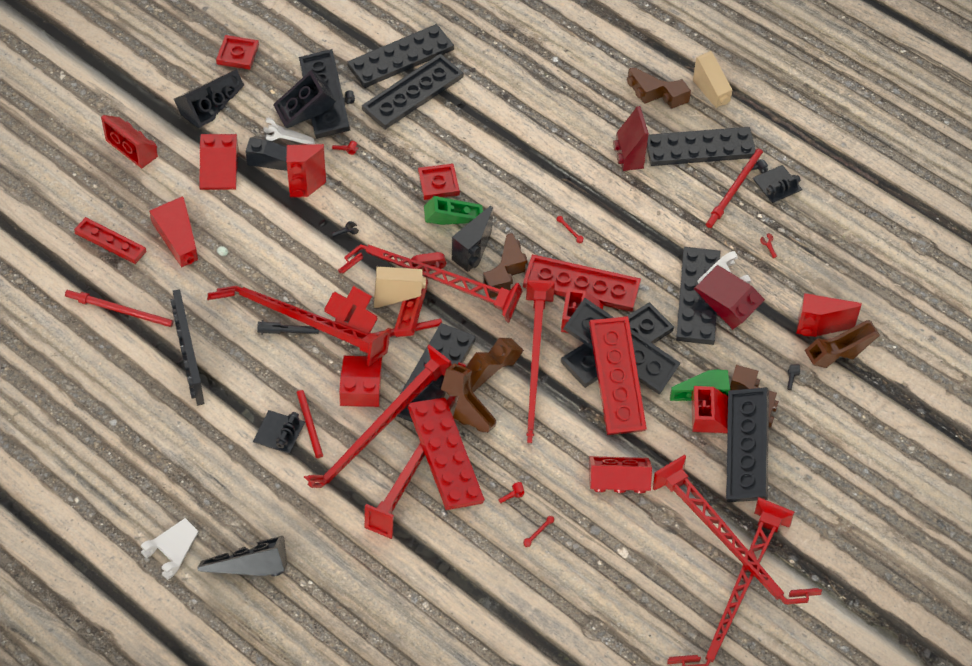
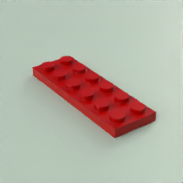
(607, 287)
(617, 375)
(445, 453)

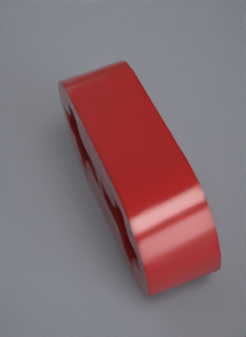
(433, 259)

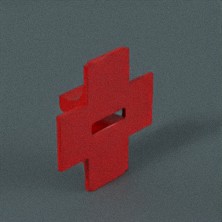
(352, 310)

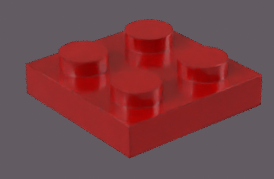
(237, 52)
(438, 181)

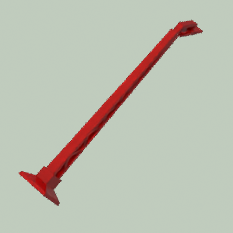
(539, 292)
(505, 301)
(373, 344)
(433, 370)
(673, 478)
(381, 518)
(771, 518)

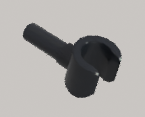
(349, 97)
(761, 165)
(348, 228)
(794, 370)

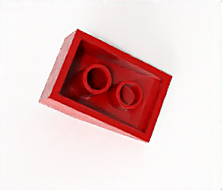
(218, 161)
(826, 315)
(360, 383)

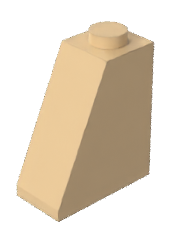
(711, 80)
(397, 285)

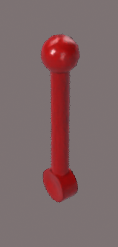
(579, 239)
(528, 541)

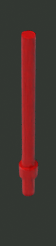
(718, 211)
(85, 298)

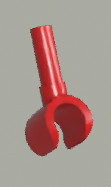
(350, 149)
(769, 244)
(518, 491)

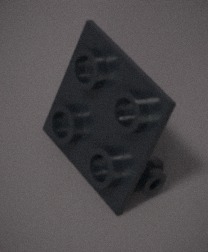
(778, 183)
(279, 431)

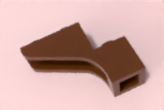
(651, 88)
(512, 263)
(848, 345)
(485, 364)
(747, 379)
(468, 408)

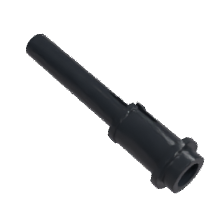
(277, 328)

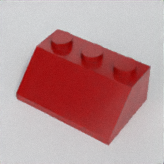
(129, 140)
(305, 169)
(620, 474)

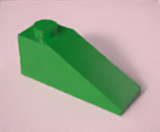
(450, 211)
(711, 378)

